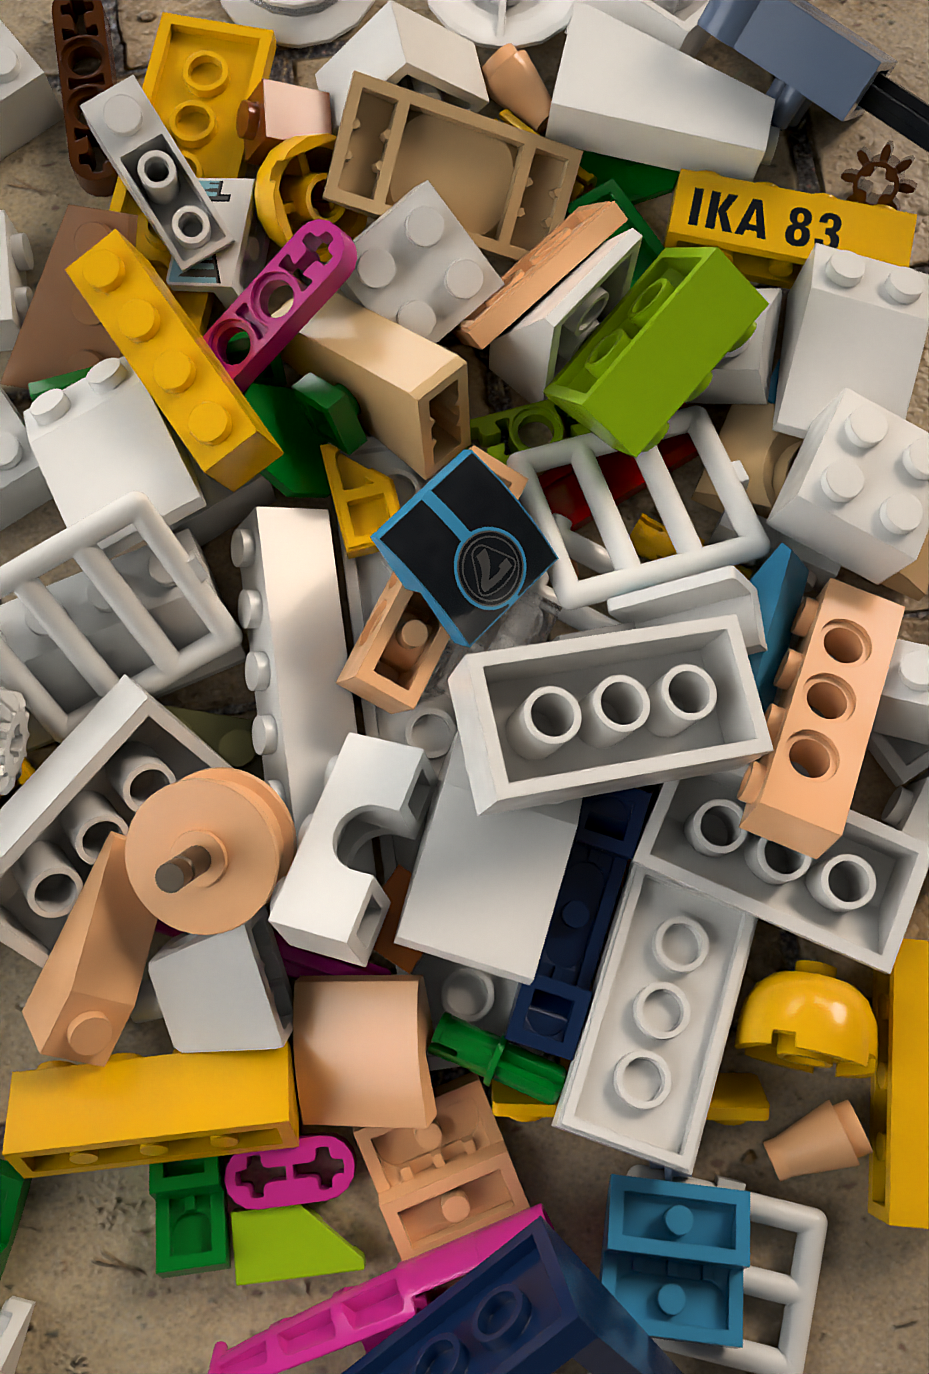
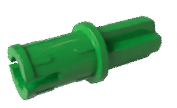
(497, 1059)

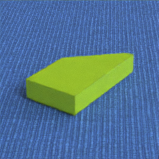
(288, 1245)

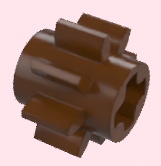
(894, 173)

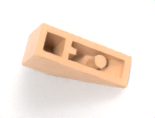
(94, 966)

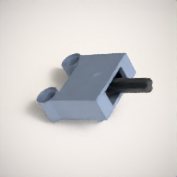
(816, 63)

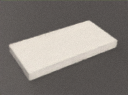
(657, 1021)

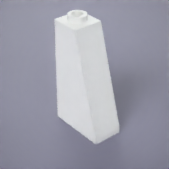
(654, 103)

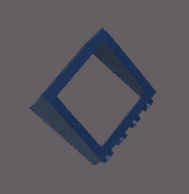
(521, 1315)

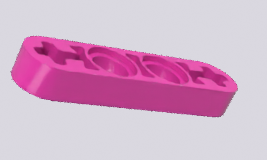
(250, 310)

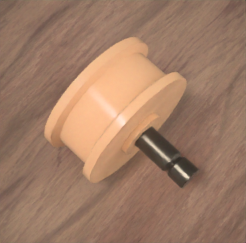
(210, 850)

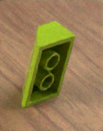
(658, 347)

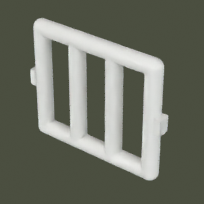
(80, 543)
(629, 574)
(793, 1290)

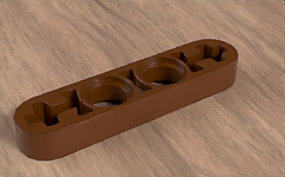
(80, 88)

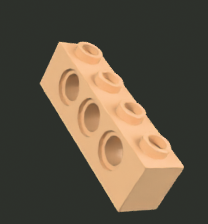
(404, 635)
(862, 636)

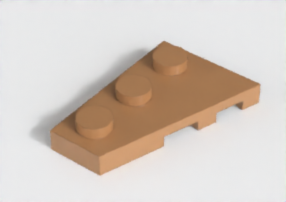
(60, 326)

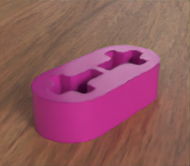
(293, 1187)

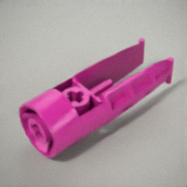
(371, 1308)

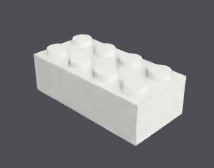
(607, 713)

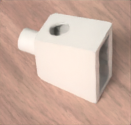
(220, 990)

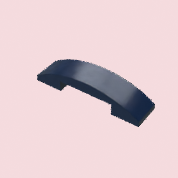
(555, 1004)

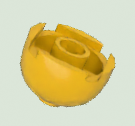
(292, 189)
(809, 1022)

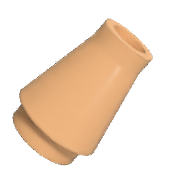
(517, 86)
(819, 1142)

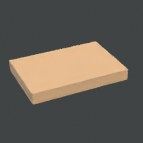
(540, 271)

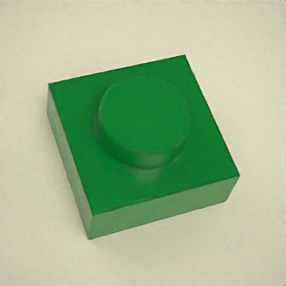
(331, 412)

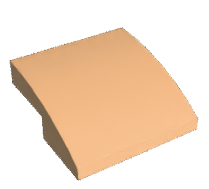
(363, 1051)
(443, 1177)

